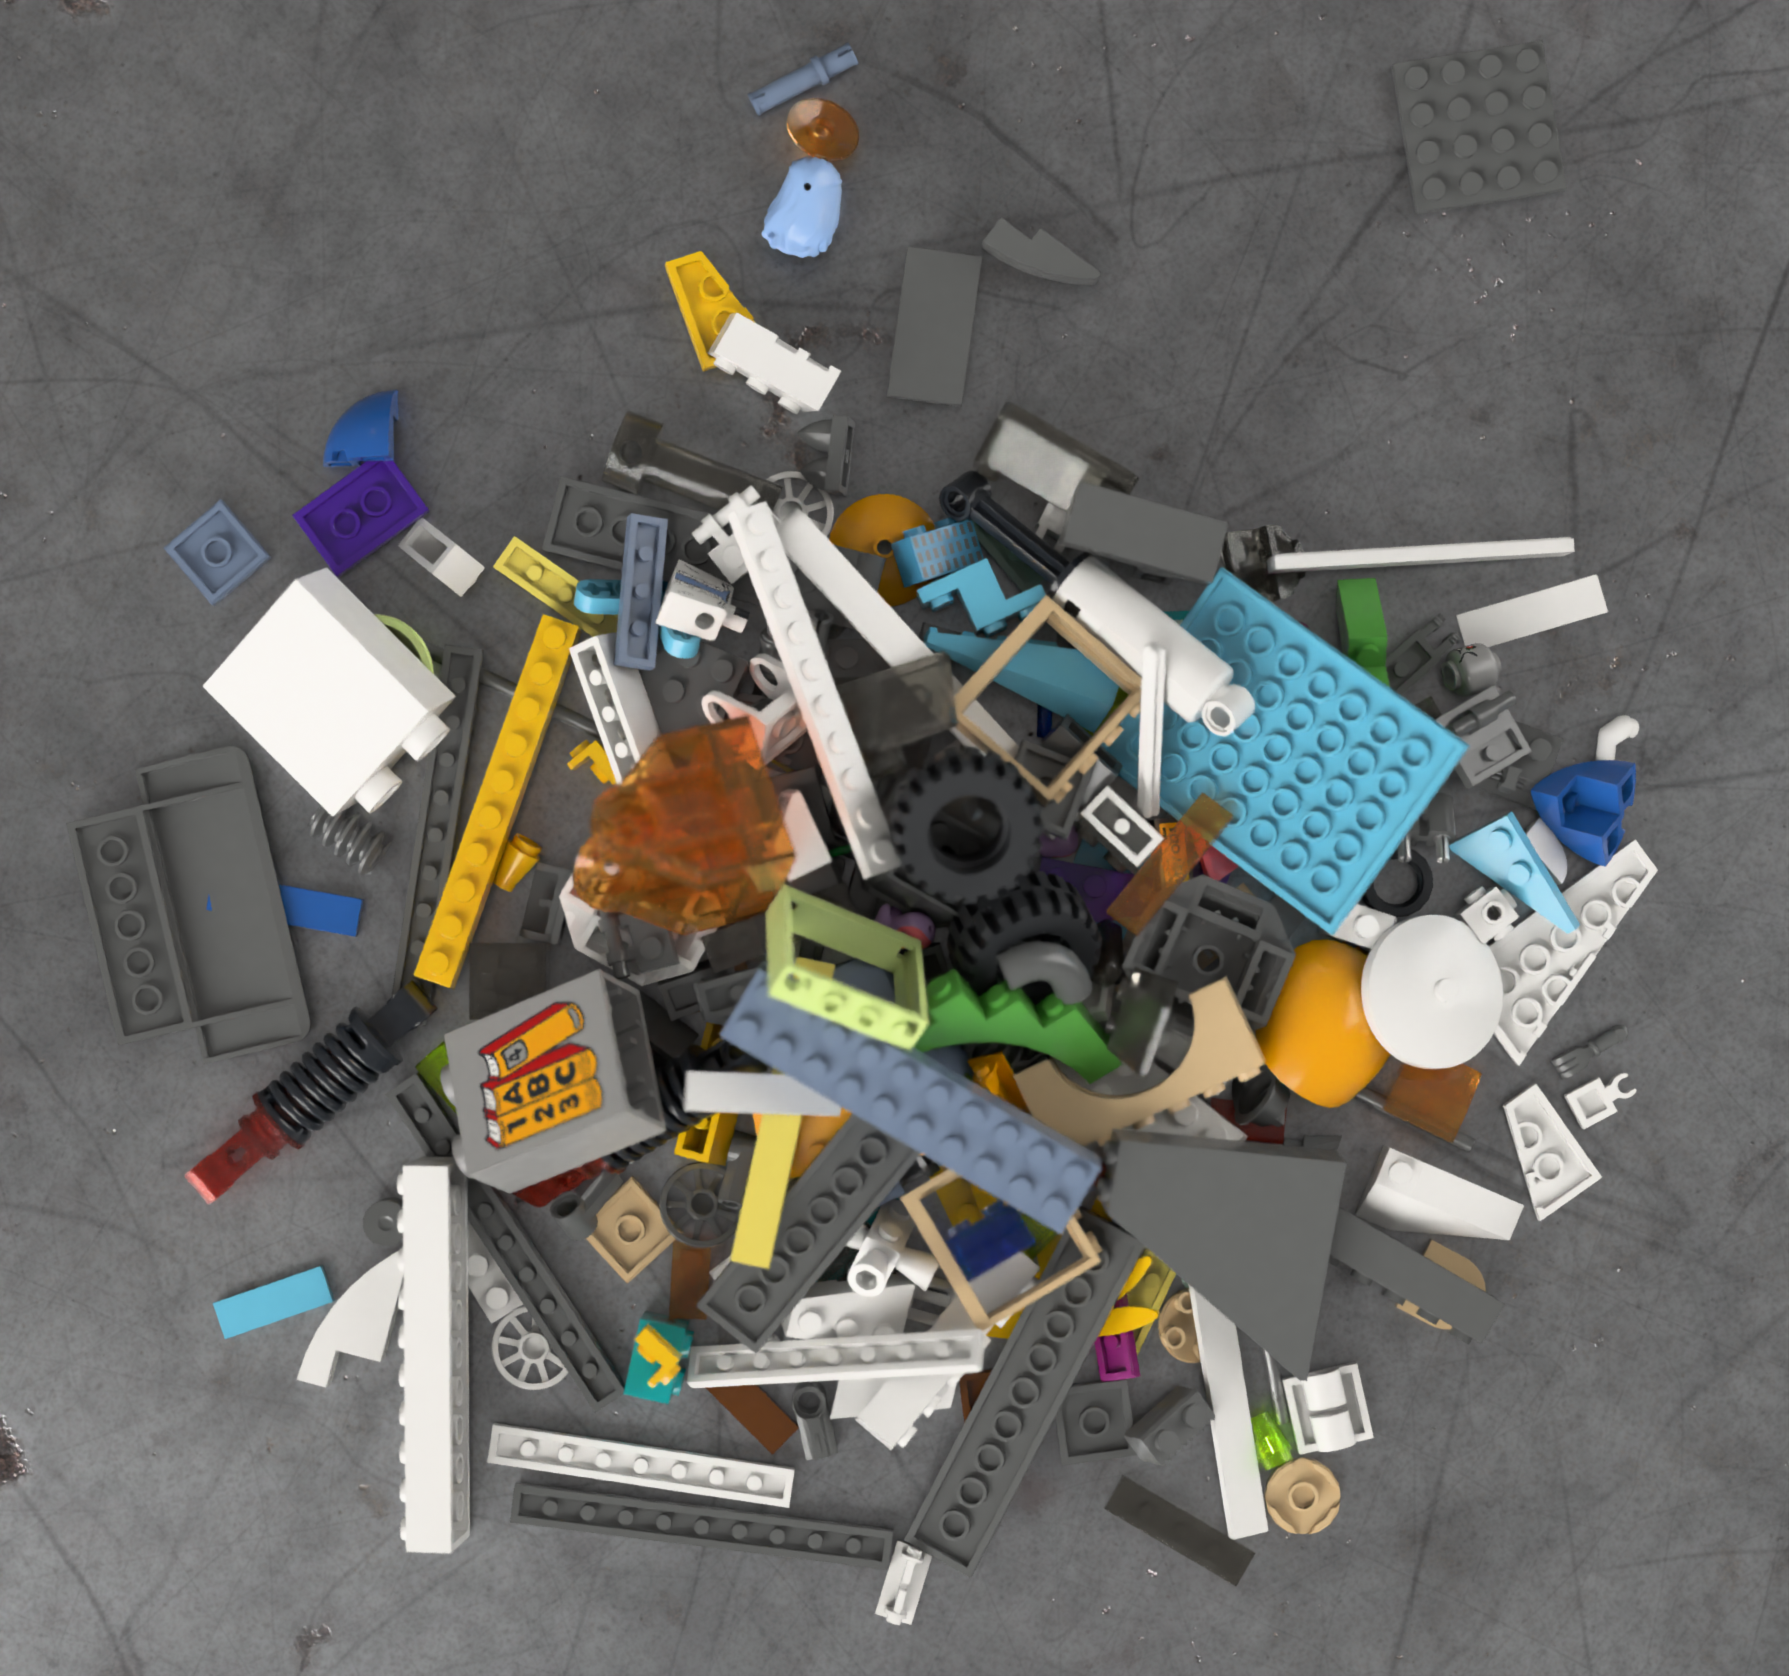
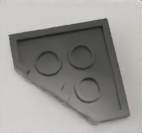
(680, 684)

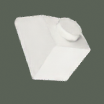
(441, 556)

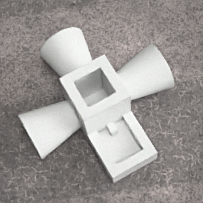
(884, 1249)

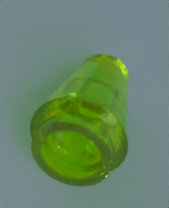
(1270, 1443)

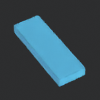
(273, 1302)

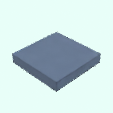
(217, 552)

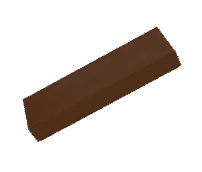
(757, 1414)

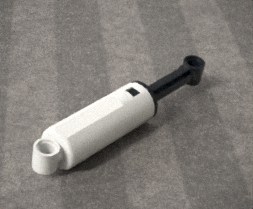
(1112, 612)

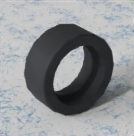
(1417, 901)

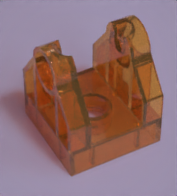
(690, 833)

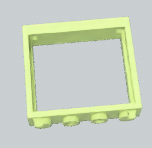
(858, 938)

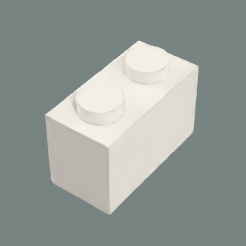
(1122, 826)

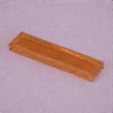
(1169, 864)

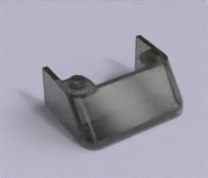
(1045, 459)

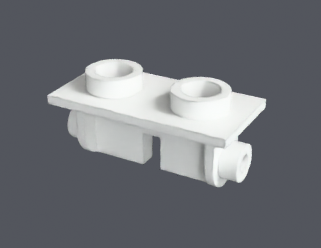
(903, 1584)

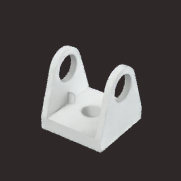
(775, 725)

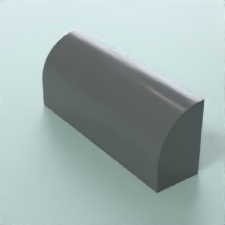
(1143, 533)

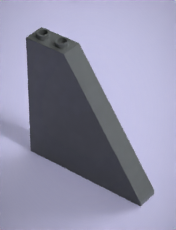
(1235, 1224)

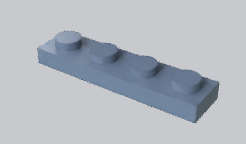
(640, 592)

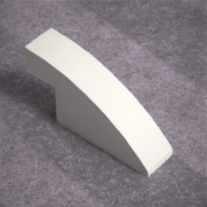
(356, 1324)

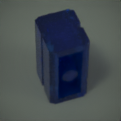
(988, 1241)

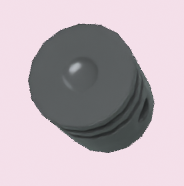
(381, 1221)

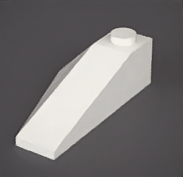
(1425, 1199)

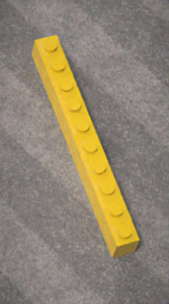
(498, 802)

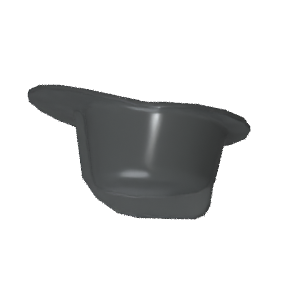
(1260, 1099)

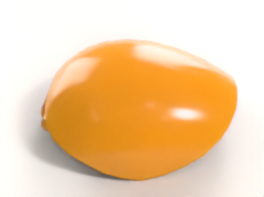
(1318, 1026)

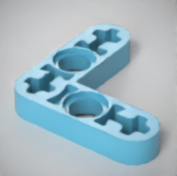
(603, 597)

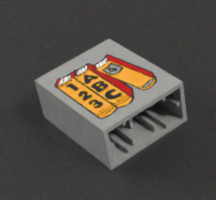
(552, 1083)

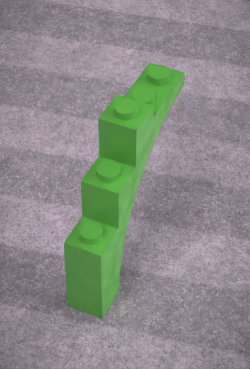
(1362, 625)
(1011, 1017)

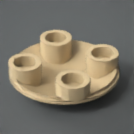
(1178, 1328)

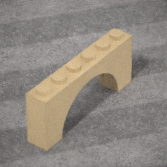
(1219, 1051)

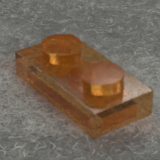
(688, 1280)

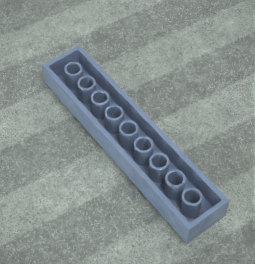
(919, 1104)

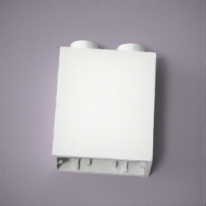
(332, 694)

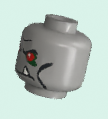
(1470, 669)

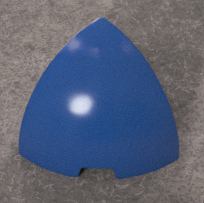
(363, 432)
(1587, 806)

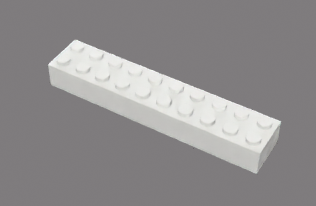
(434, 1355)

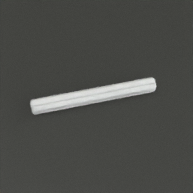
(1151, 729)

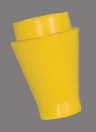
(517, 860)

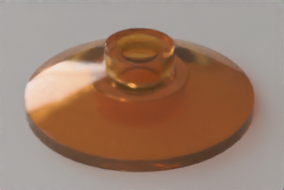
(822, 129)

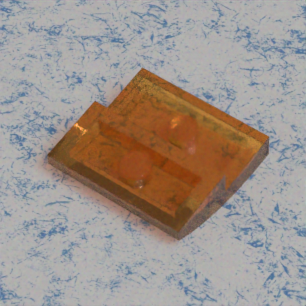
(1433, 1097)

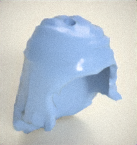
(803, 219)

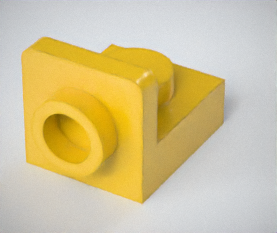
(595, 751)
(657, 1348)

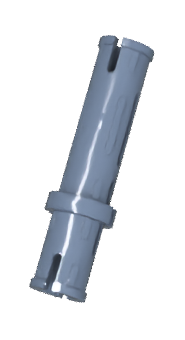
(804, 78)

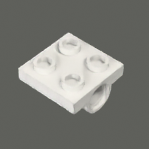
(1328, 1409)

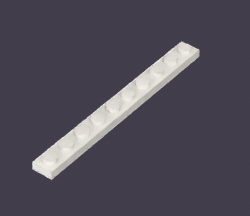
(814, 689)

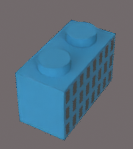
(936, 552)

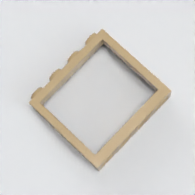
(1092, 649)
(1086, 1244)

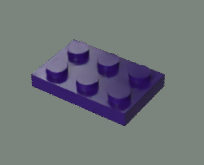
(360, 514)

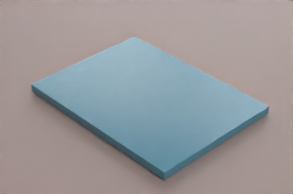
(1318, 772)

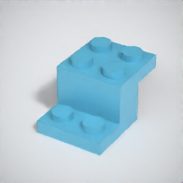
(980, 598)

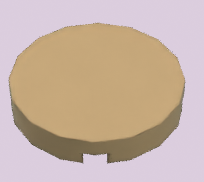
(1302, 1496)

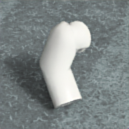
(1613, 734)

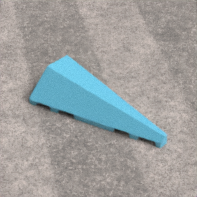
(1040, 672)

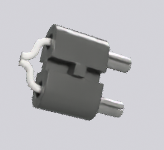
(1434, 827)

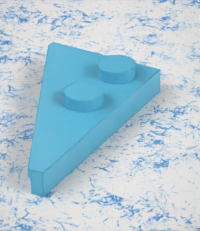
(1510, 860)

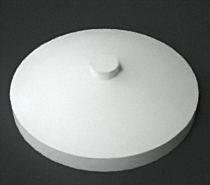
(1432, 992)

